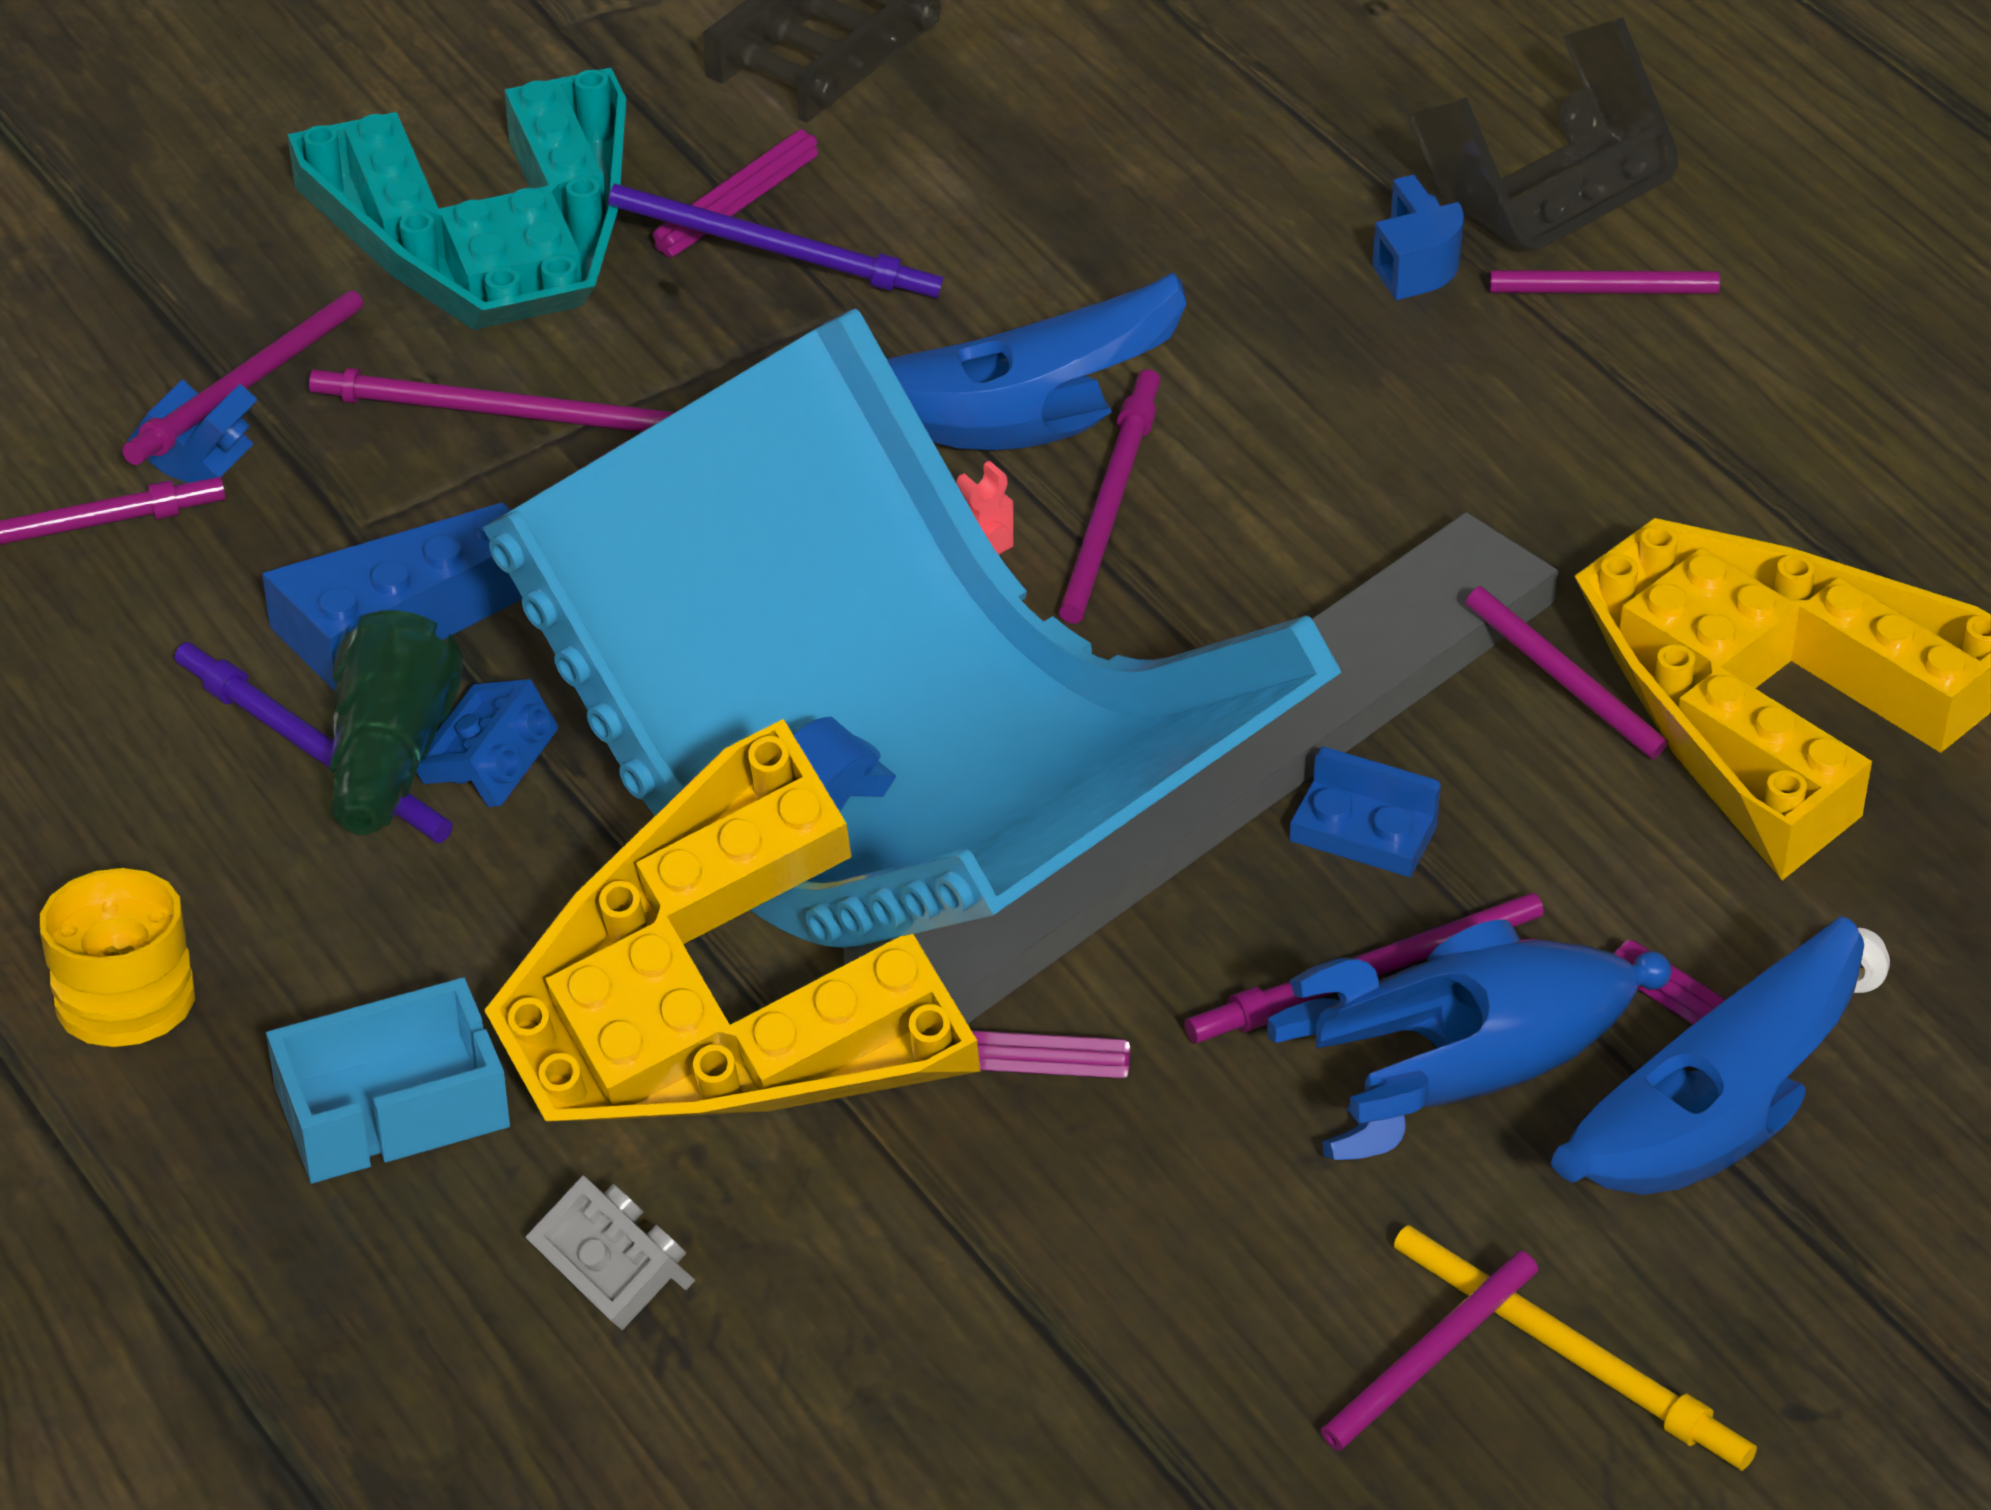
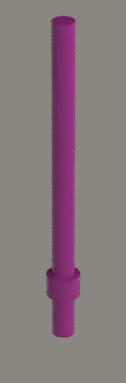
(1134, 422)
(161, 500)
(1253, 1007)

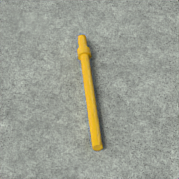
(1682, 1416)

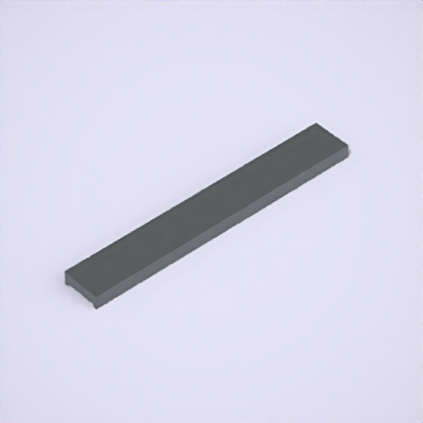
(1393, 646)

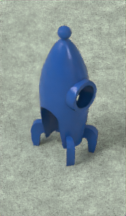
(1485, 1001)

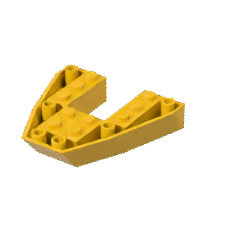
(1717, 614)
(621, 1022)

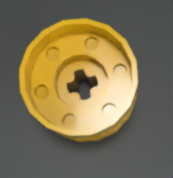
(117, 957)

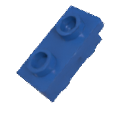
(490, 739)
(1367, 812)

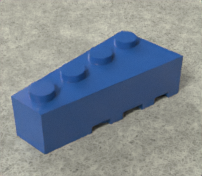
(427, 570)

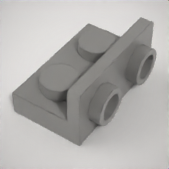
(606, 1253)

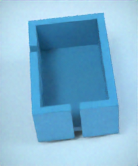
(388, 1079)

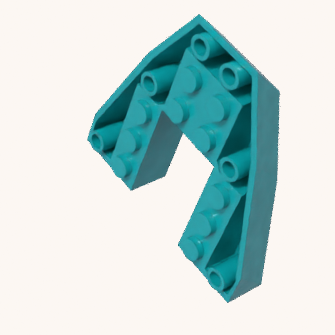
(489, 255)

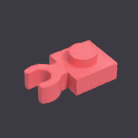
(990, 505)

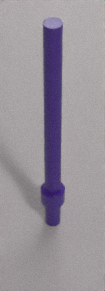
(883, 271)
(231, 685)

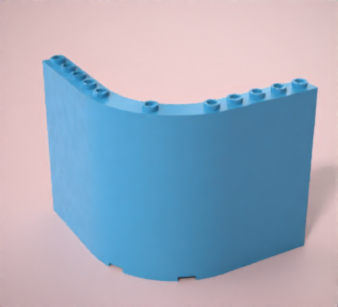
(819, 562)

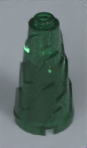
(389, 700)

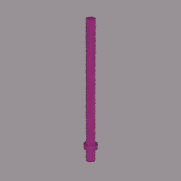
(354, 385)
(160, 435)

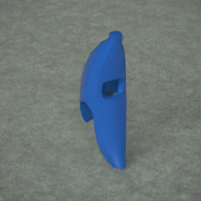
(1032, 380)
(1684, 1126)

